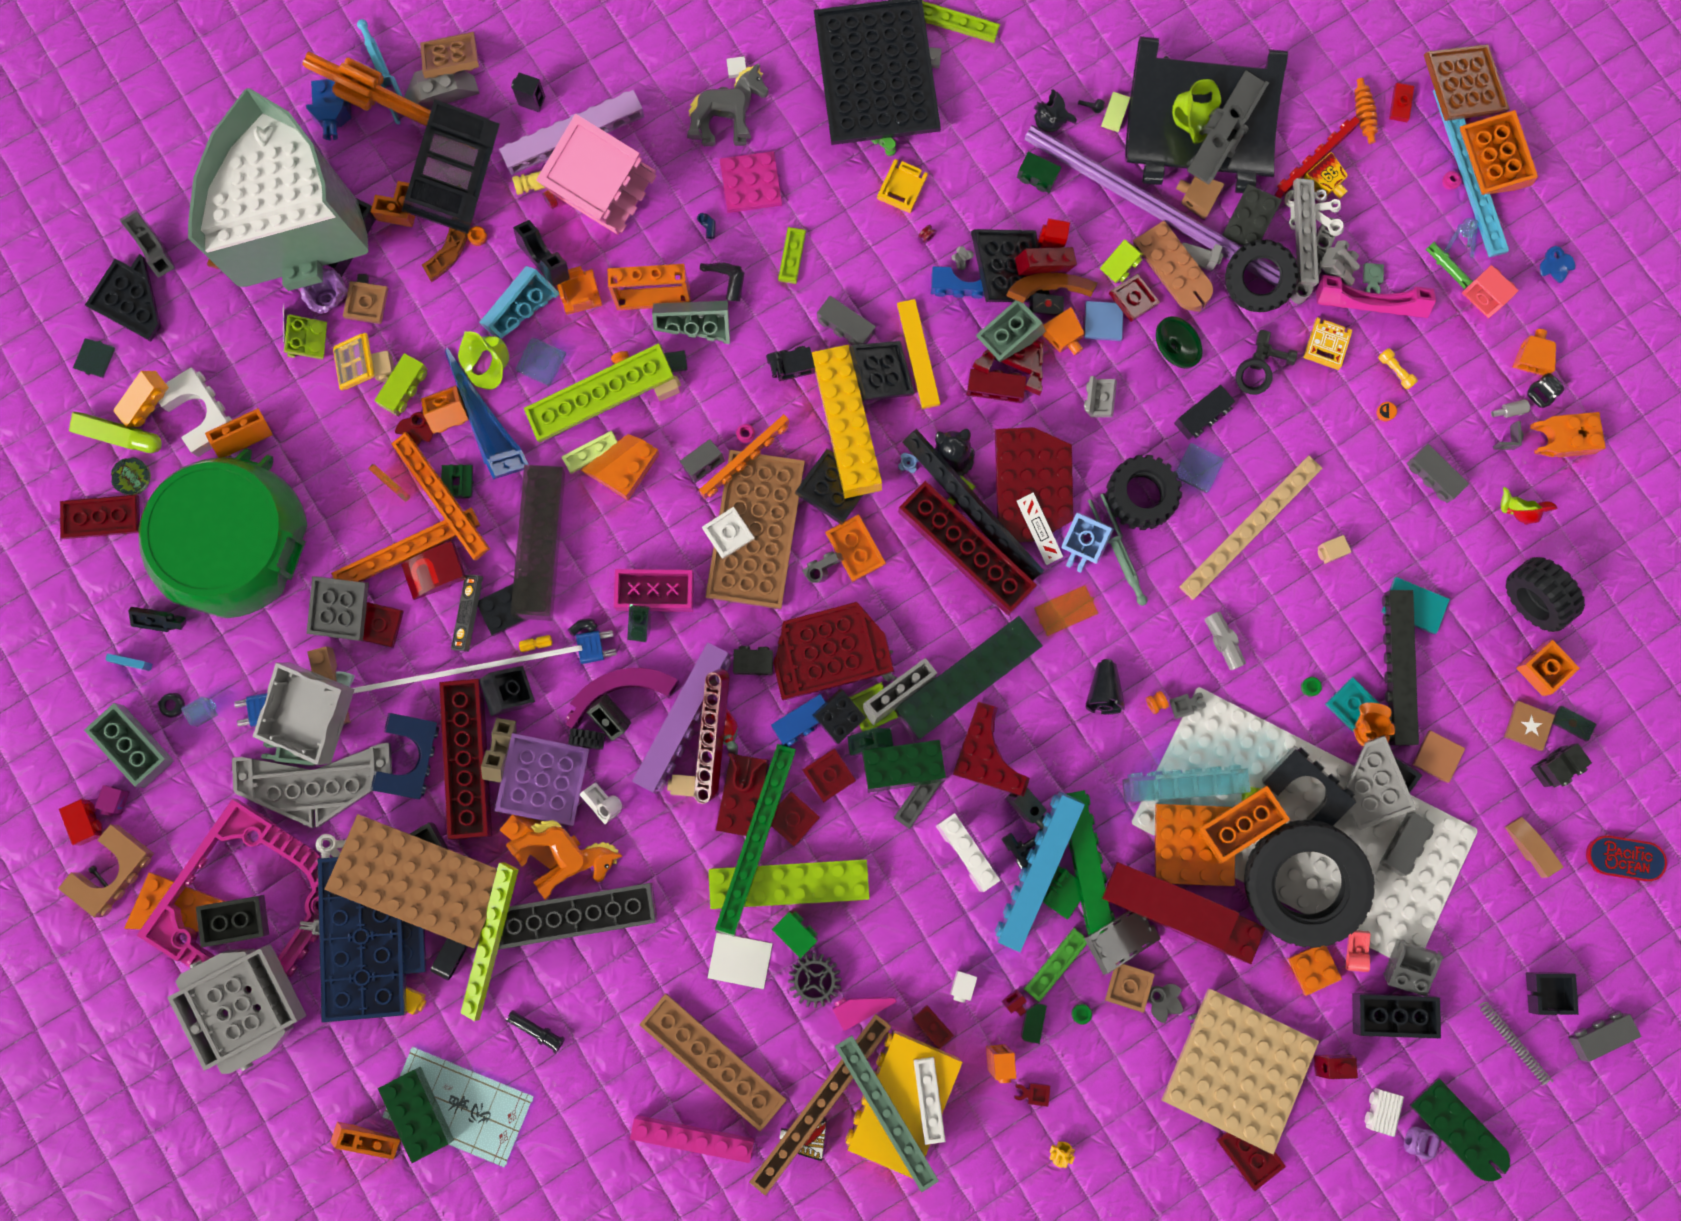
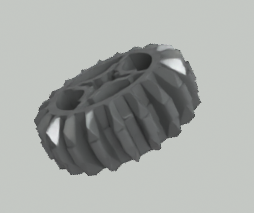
(825, 994)

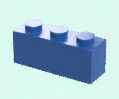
(798, 722)

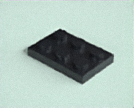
(497, 611)

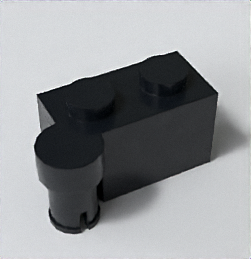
(791, 363)

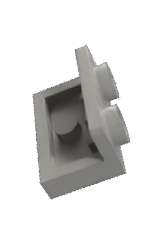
(1100, 397)

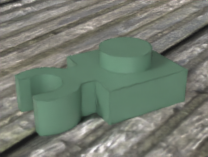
(1373, 275)

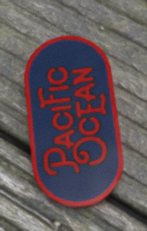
(1626, 858)

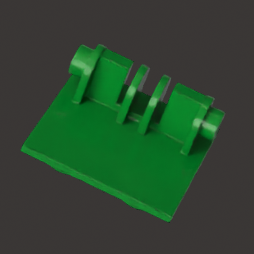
(1063, 893)

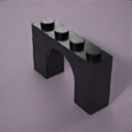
(1297, 764)

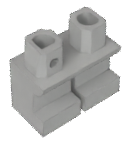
(1340, 262)

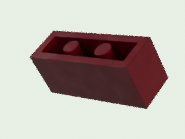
(1045, 260)
(996, 385)

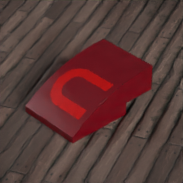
(433, 570)

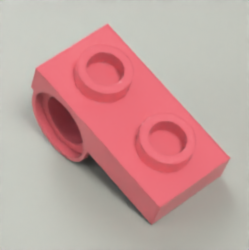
(1358, 951)

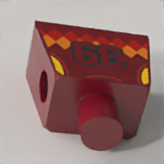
(1338, 1066)

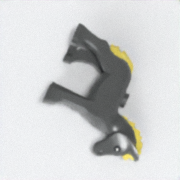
(726, 104)

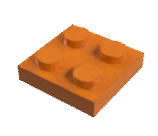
(1314, 969)

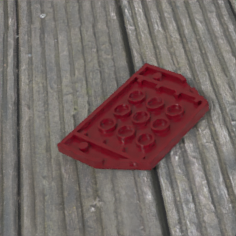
(1035, 464)
(830, 651)

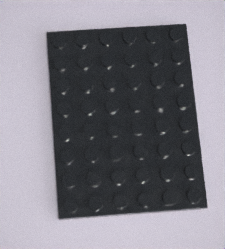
(876, 71)

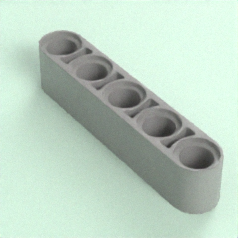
(1324, 237)

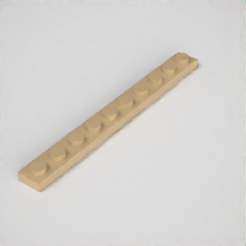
(1250, 527)

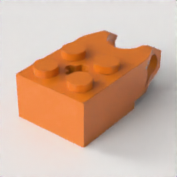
(1571, 435)

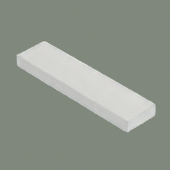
(929, 1100)

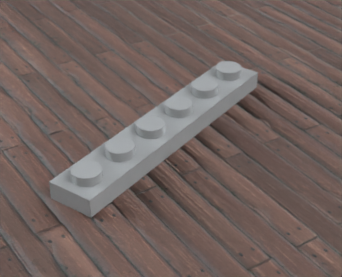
(1305, 231)

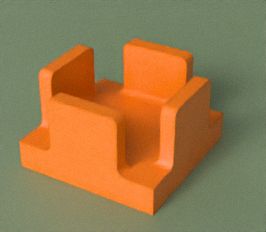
(579, 291)

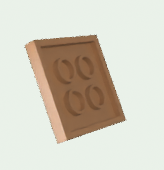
(449, 55)

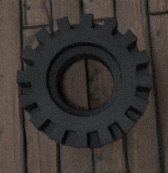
(586, 739)

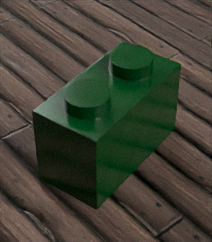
(1038, 172)

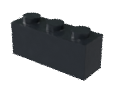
(1205, 413)

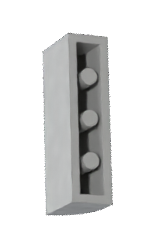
(899, 691)

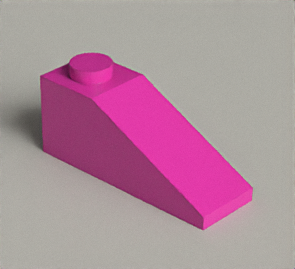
(856, 1010)

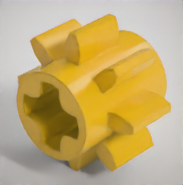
(1062, 1154)

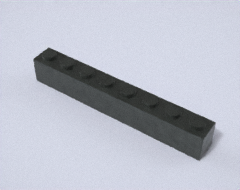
(1401, 665)

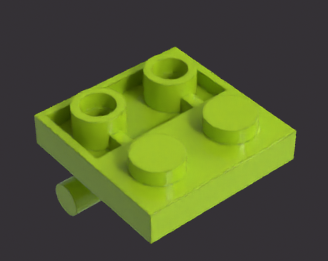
(305, 337)

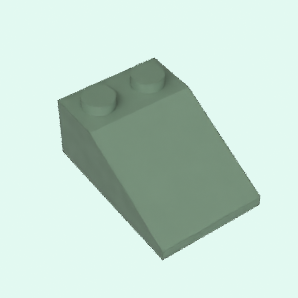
(1011, 331)

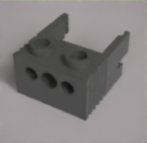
(1412, 967)

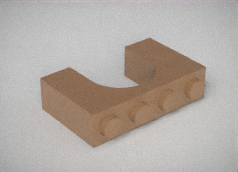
(131, 857)

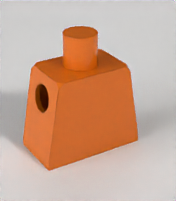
(1065, 332)
(1536, 354)

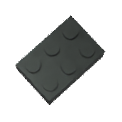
(232, 921)

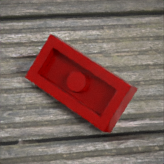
(1401, 102)

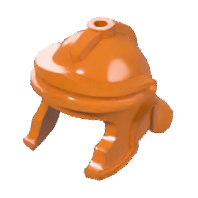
(1373, 723)

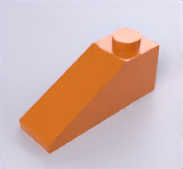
(364, 1141)

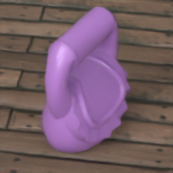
(1416, 1141)

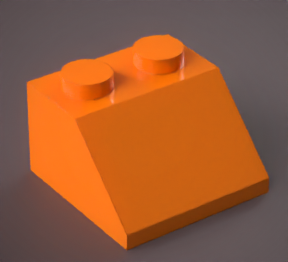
(444, 409)

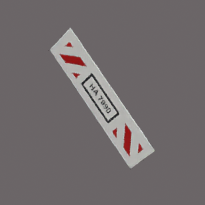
(1039, 528)

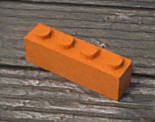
(1001, 1063)

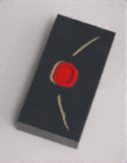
(1046, 304)

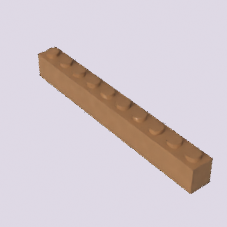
(816, 1110)

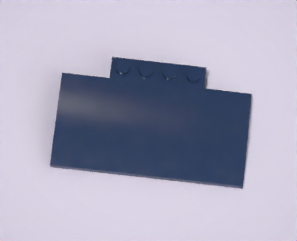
(363, 956)

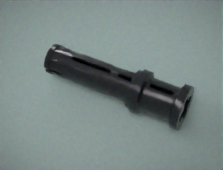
(543, 1036)

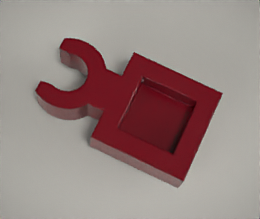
(1036, 1093)

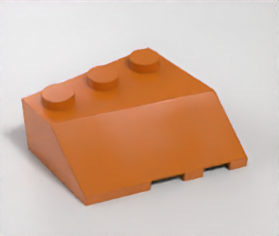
(623, 465)

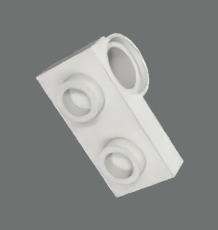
(604, 806)

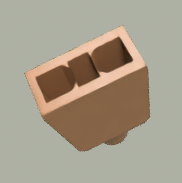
(1199, 195)

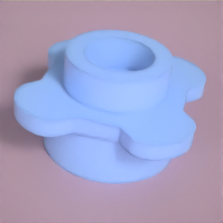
(904, 466)

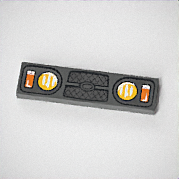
(467, 613)

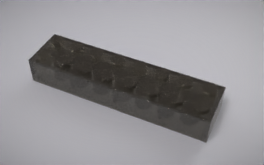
(538, 543)

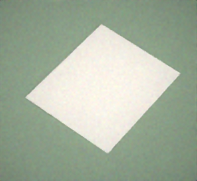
(740, 960)

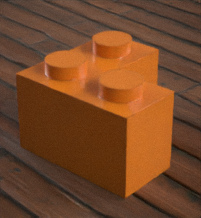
(390, 209)

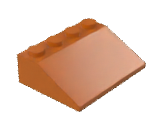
(1499, 154)

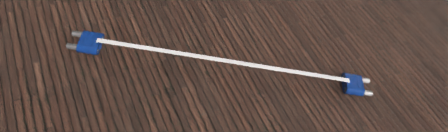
(589, 649)

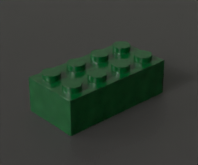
(903, 766)
(416, 1114)

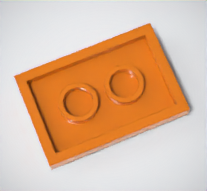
(856, 548)

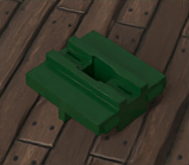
(461, 471)

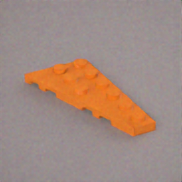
(152, 893)

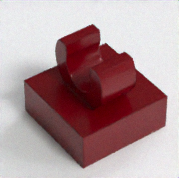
(1014, 1003)

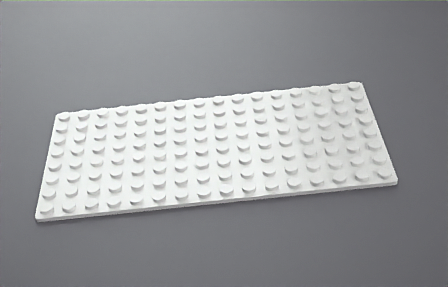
(1311, 881)

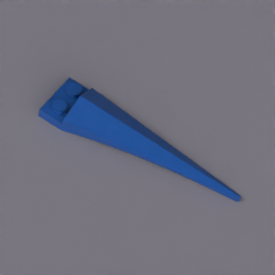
(495, 444)

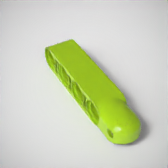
(114, 433)

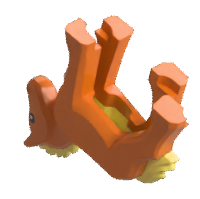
(566, 853)

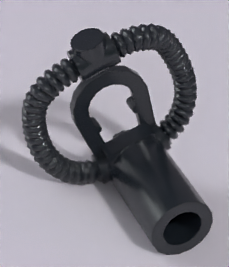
(735, 274)

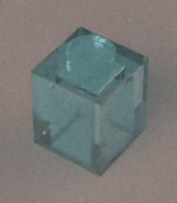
(200, 711)

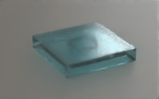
(540, 361)
(1199, 467)

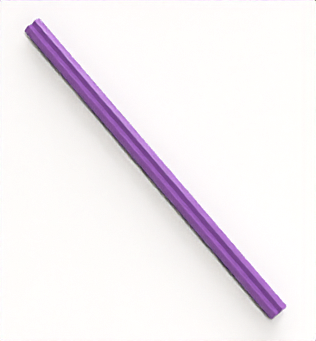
(1146, 201)

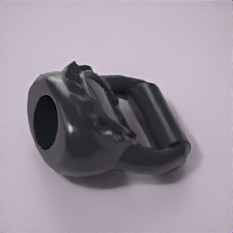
(1549, 386)

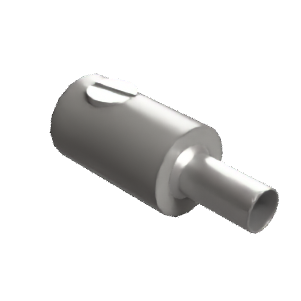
(1512, 409)

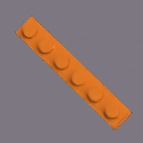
(752, 451)

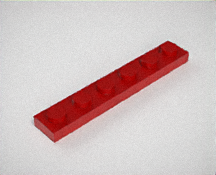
(1320, 153)

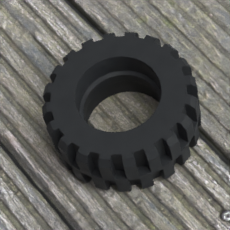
(1280, 294)
(1154, 471)
(1545, 594)

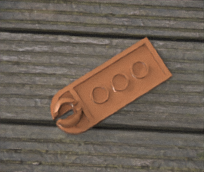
(1175, 267)

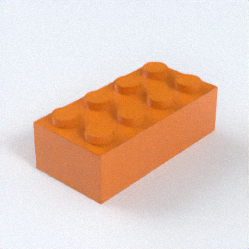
(1243, 824)

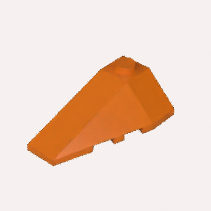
(518, 827)

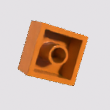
(1547, 668)

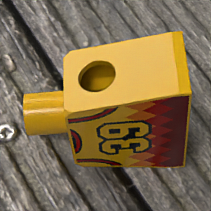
(1328, 176)

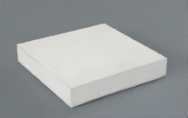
(728, 533)

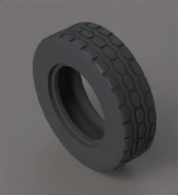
(1318, 928)

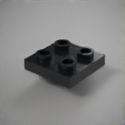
(839, 716)

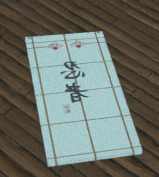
(477, 1109)

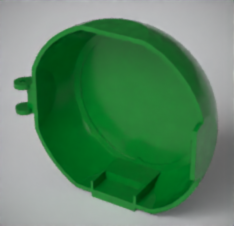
(222, 535)

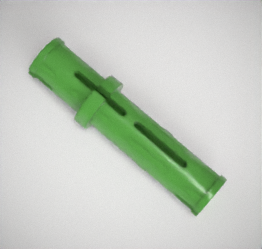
(1449, 265)

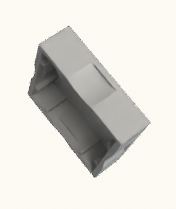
(303, 713)

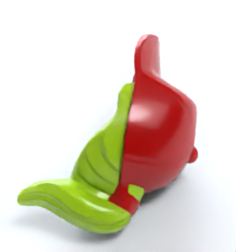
(1524, 511)

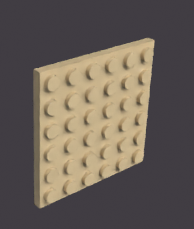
(1240, 1071)

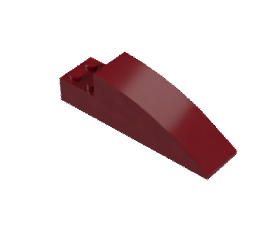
(1184, 912)

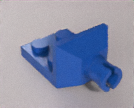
(328, 109)

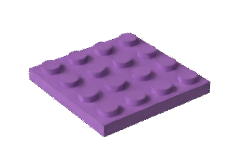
(542, 779)

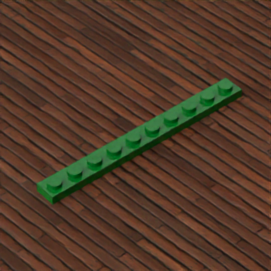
(755, 841)

